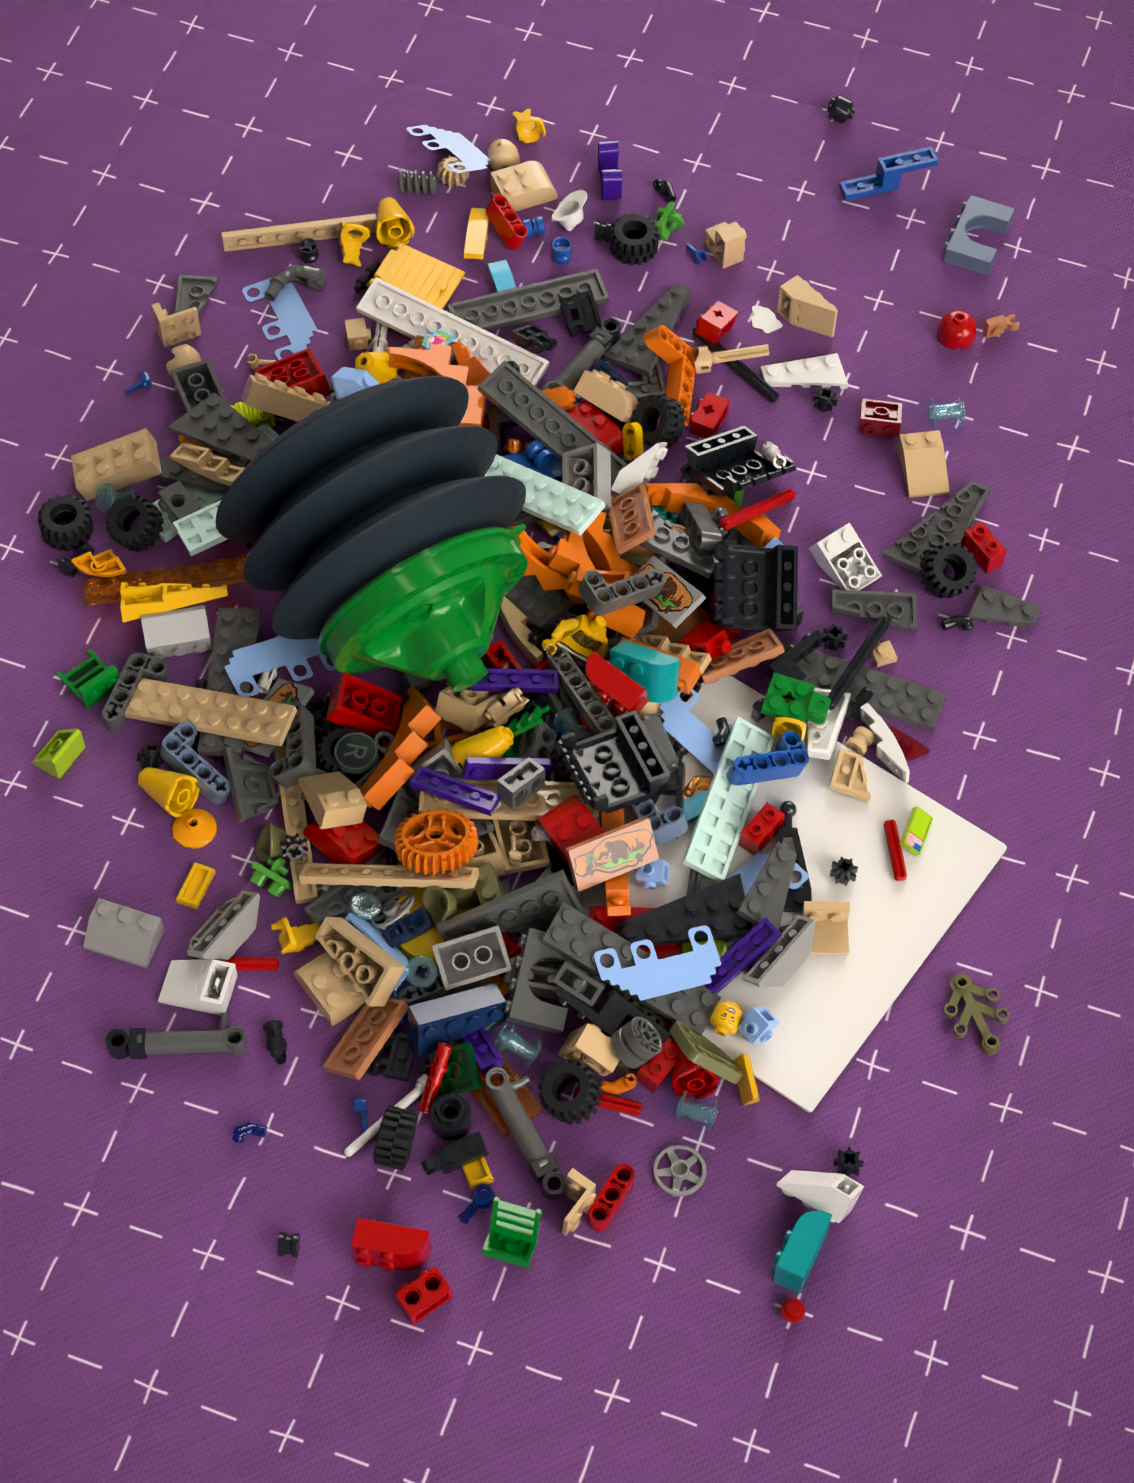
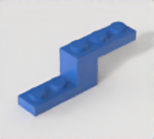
(888, 173)

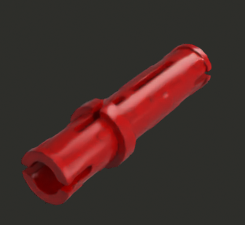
(438, 1068)

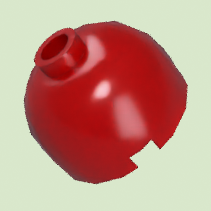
(956, 330)
(693, 1079)

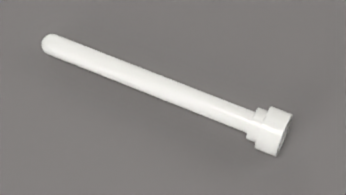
(374, 1129)

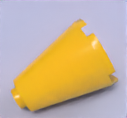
(393, 223)
(485, 744)
(169, 789)

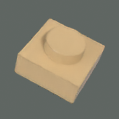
(883, 654)

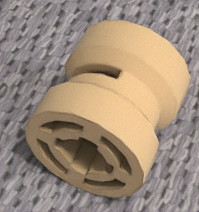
(861, 739)

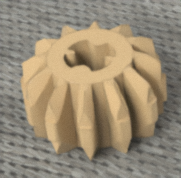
(448, 176)

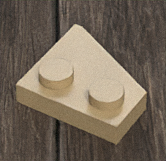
(849, 776)

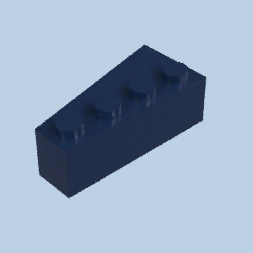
(453, 1017)

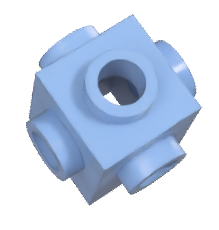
(653, 874)
(758, 1025)

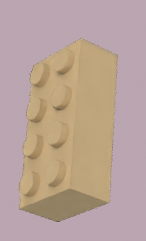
(280, 399)
(116, 463)

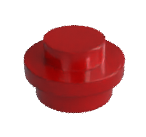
(792, 1310)

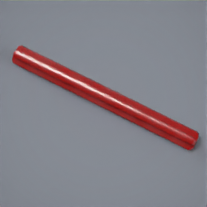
(757, 509)

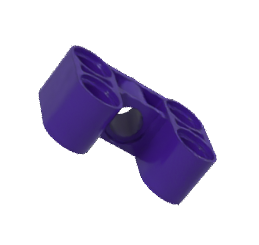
(608, 167)

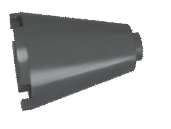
(661, 741)

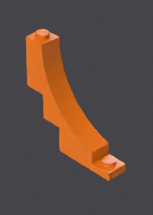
(478, 373)
(672, 495)
(602, 548)
(409, 742)
(615, 889)

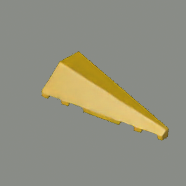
(163, 597)

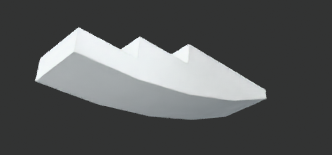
(887, 746)

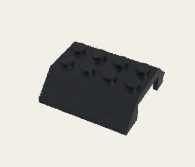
(731, 463)
(755, 587)
(615, 765)

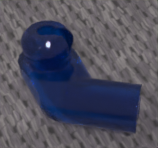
(248, 1129)

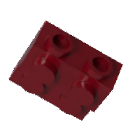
(880, 418)

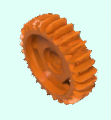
(442, 854)

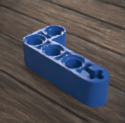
(786, 762)

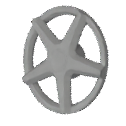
(392, 908)
(679, 1171)

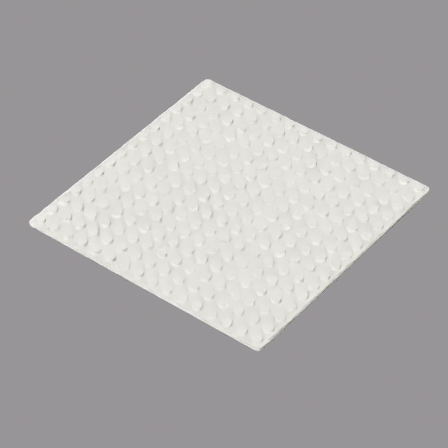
(891, 923)

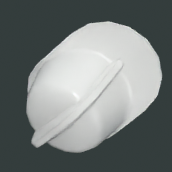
(570, 210)

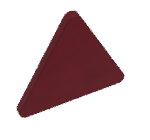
(910, 747)

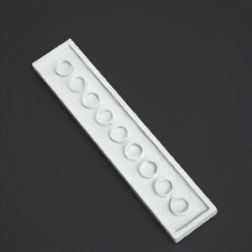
(417, 317)

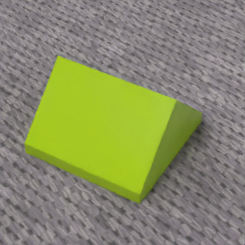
(60, 752)

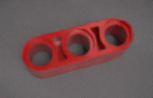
(506, 221)
(610, 1208)

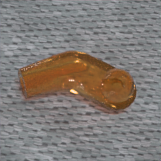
(696, 783)

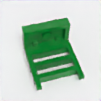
(94, 684)
(525, 723)
(512, 1233)

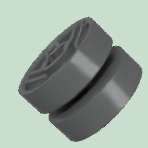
(636, 1042)

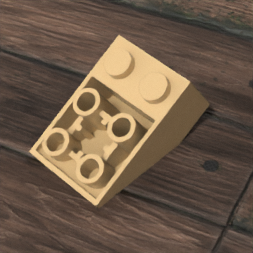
(806, 308)

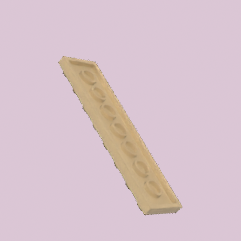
(211, 711)
(529, 810)

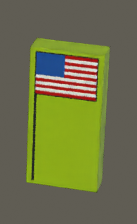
(916, 830)

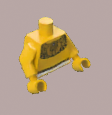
(579, 637)

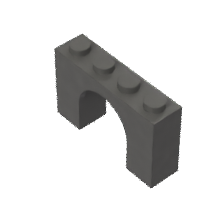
(523, 1006)

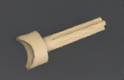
(706, 358)

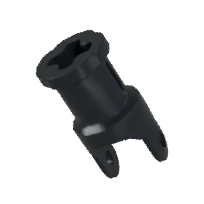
(276, 1043)

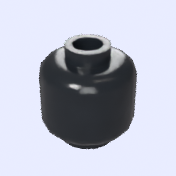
(840, 109)

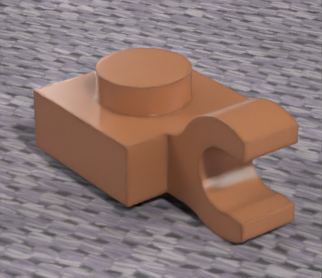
(997, 325)

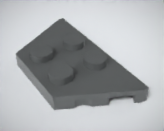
(250, 785)

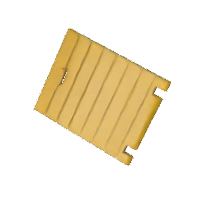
(419, 275)

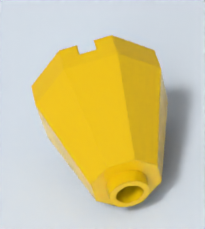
(377, 366)

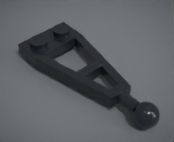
(677, 790)
(795, 897)

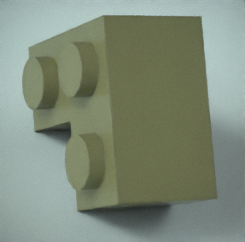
(486, 888)

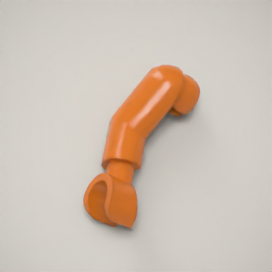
(512, 447)
(620, 1085)

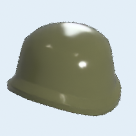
(269, 842)
(439, 904)

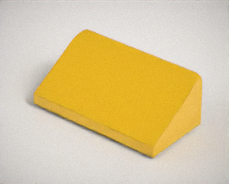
(747, 1083)

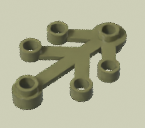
(975, 1010)

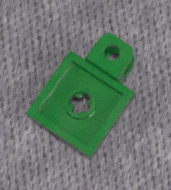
(806, 704)

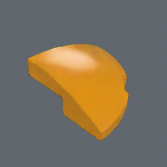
(102, 564)

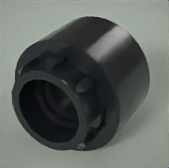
(451, 1128)

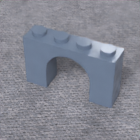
(976, 214)

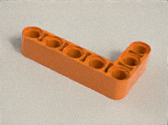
(681, 365)

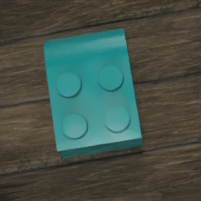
(648, 668)
(800, 1250)

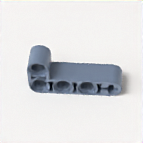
(215, 786)
(665, 824)

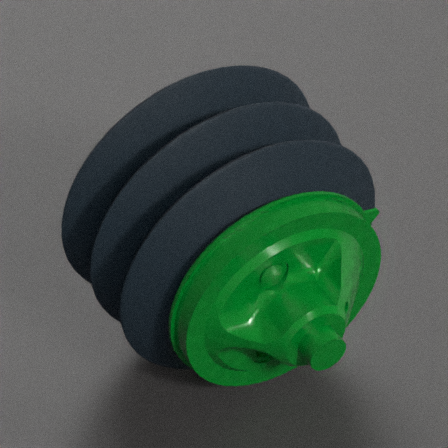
(383, 531)

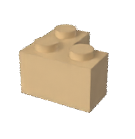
(726, 243)
(591, 1048)

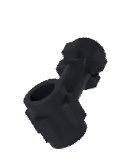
(67, 568)

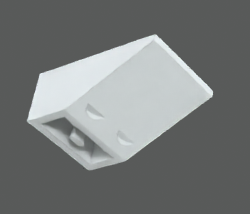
(640, 469)
(845, 559)
(199, 985)
(823, 1191)

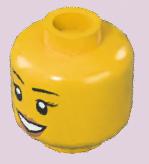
(726, 1018)

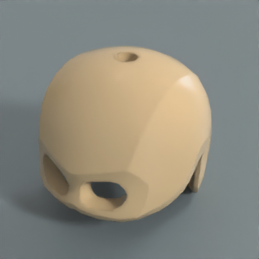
(502, 153)
(184, 356)

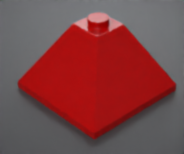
(298, 370)

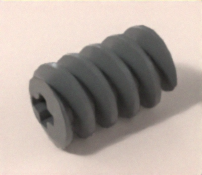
(417, 182)

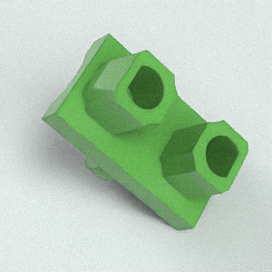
(668, 220)
(278, 884)

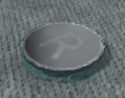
(356, 752)

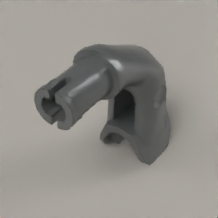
(300, 273)

